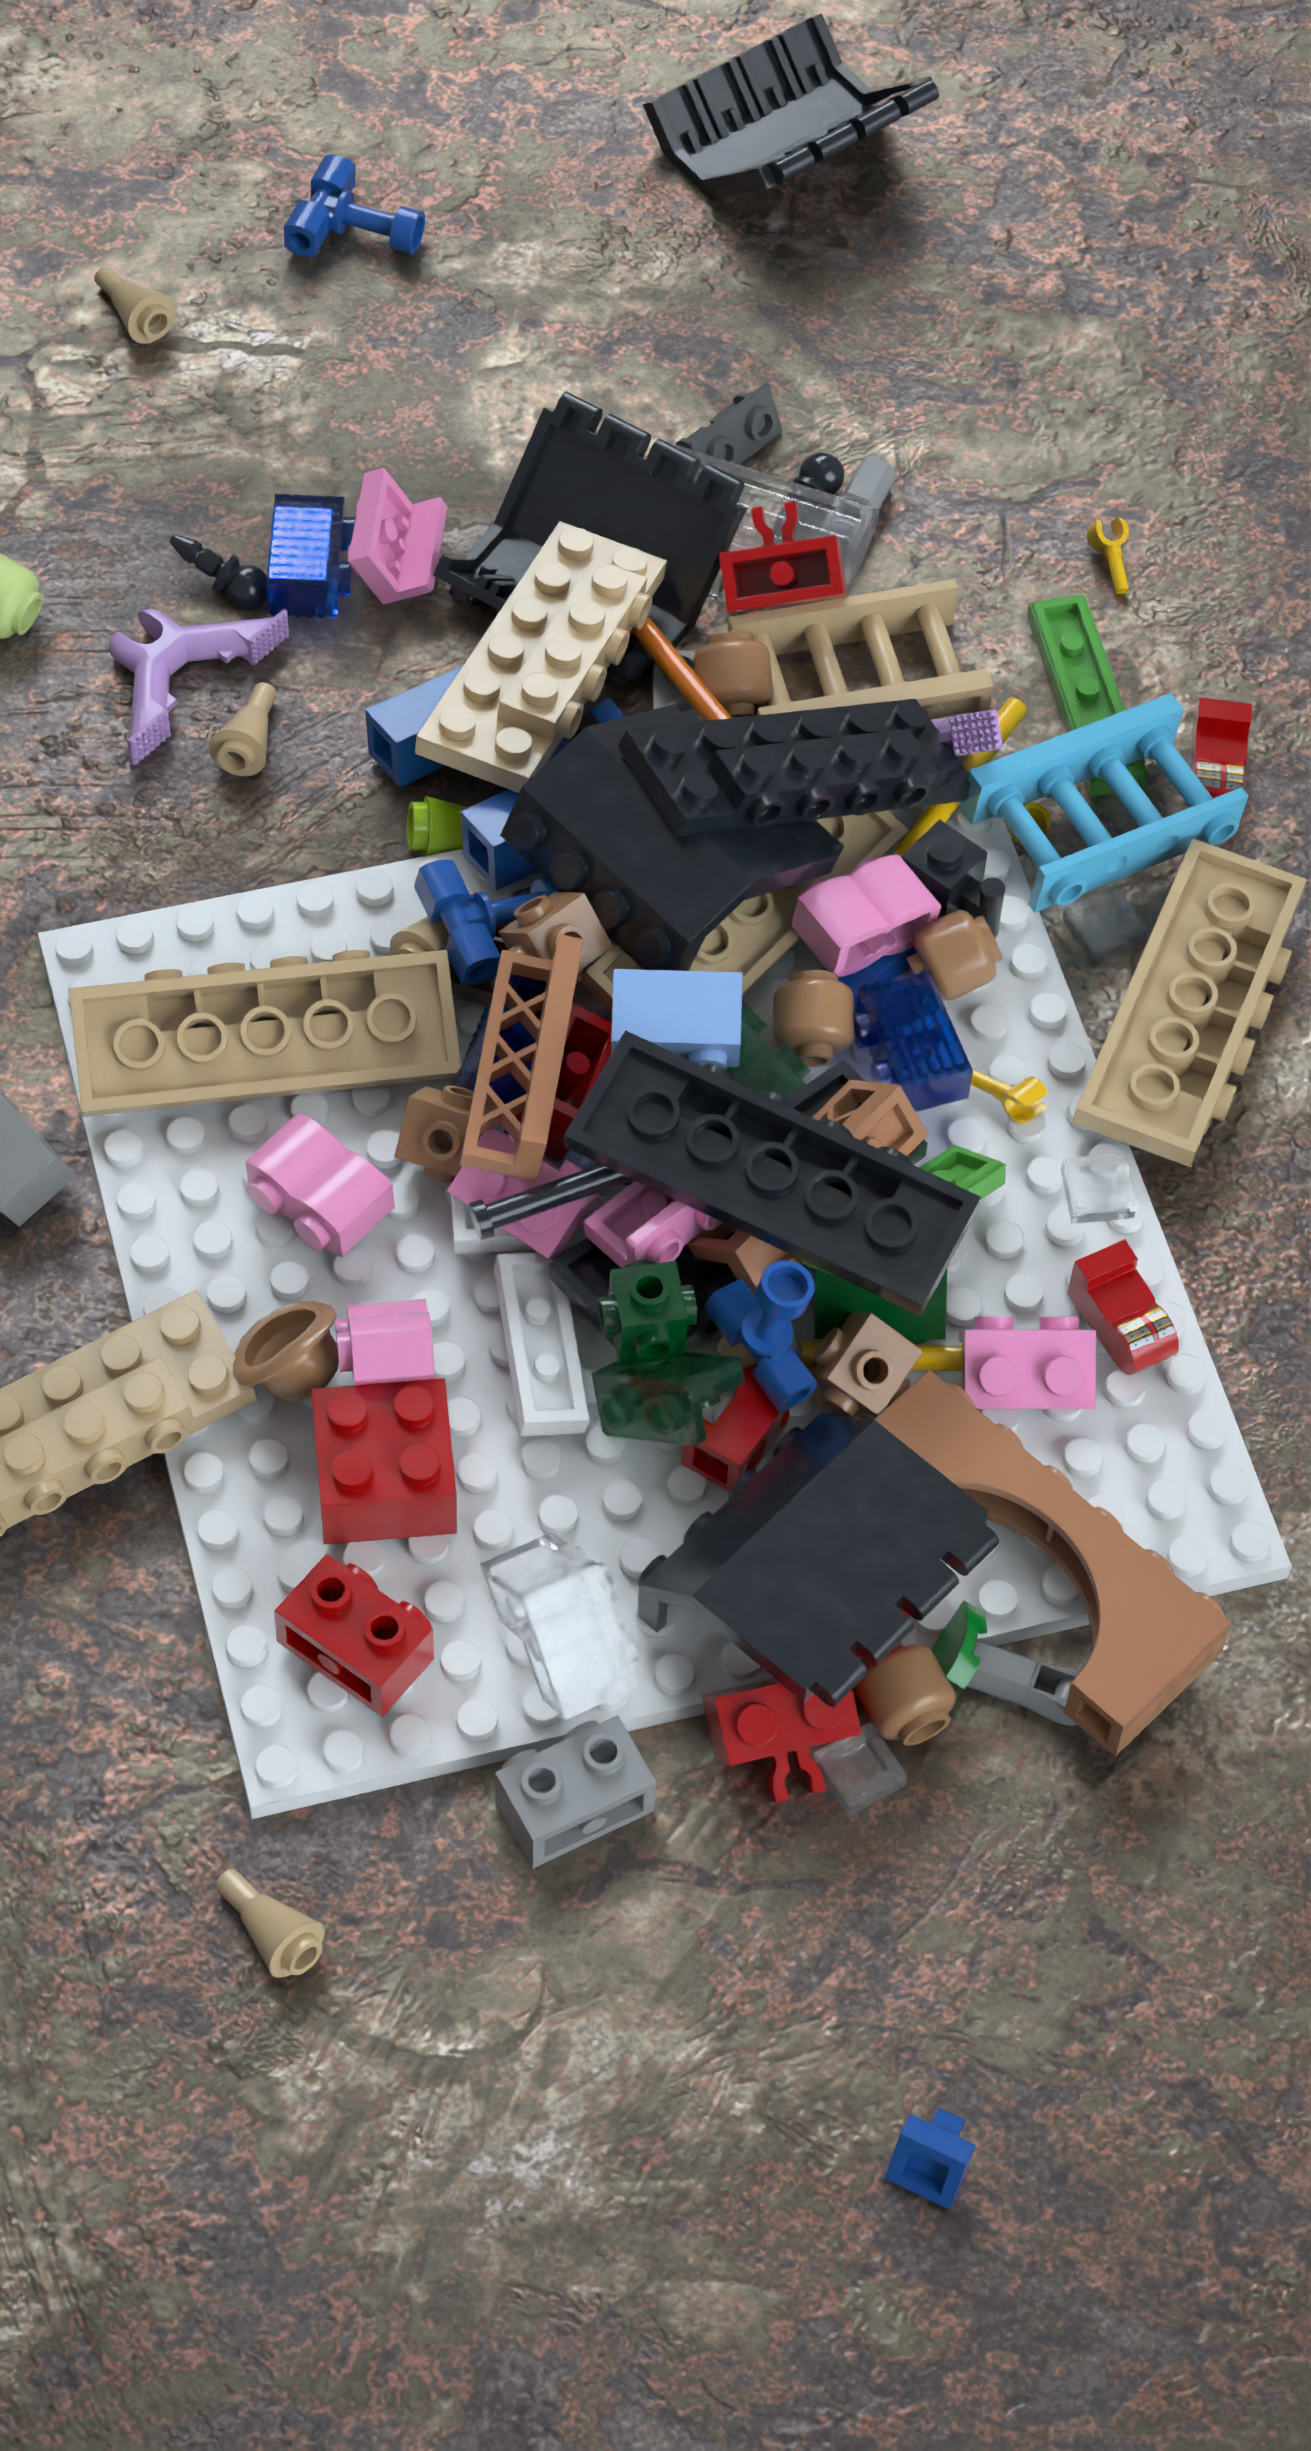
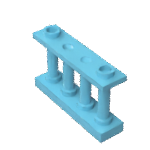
(1101, 752)

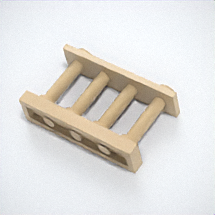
(873, 619)

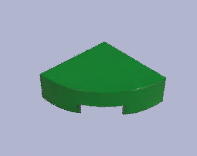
(957, 1644)

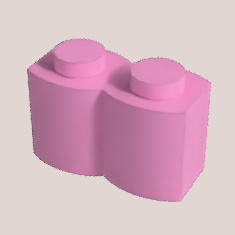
(863, 914)
(319, 1186)
(386, 1342)

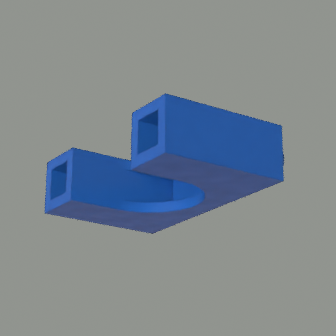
(392, 743)

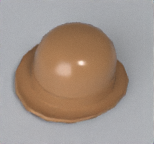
(289, 1351)

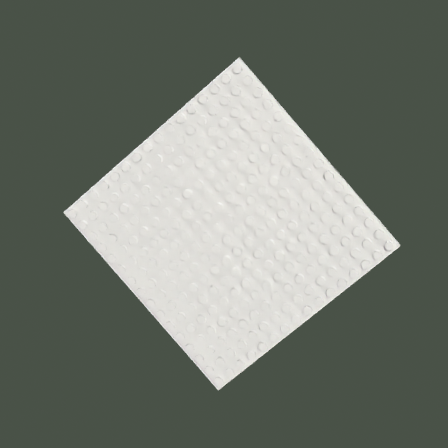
(247, 1486)

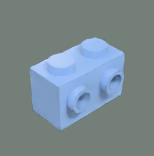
(682, 1012)

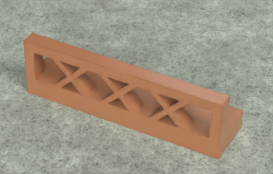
(545, 1055)
(881, 1120)

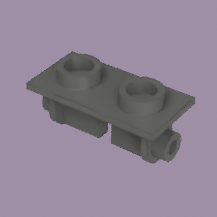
(738, 428)

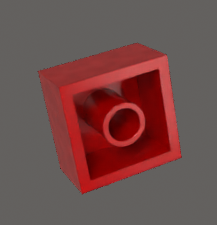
(384, 1461)

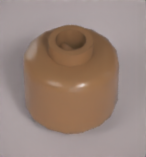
(735, 671)
(956, 952)
(814, 1016)
(907, 1695)

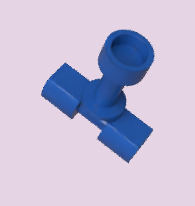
(334, 209)
(469, 918)
(766, 1328)

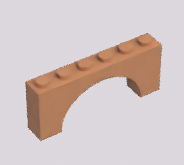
(1143, 1620)

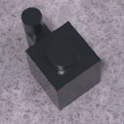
(954, 874)

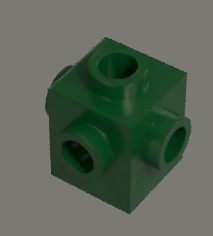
(647, 1312)

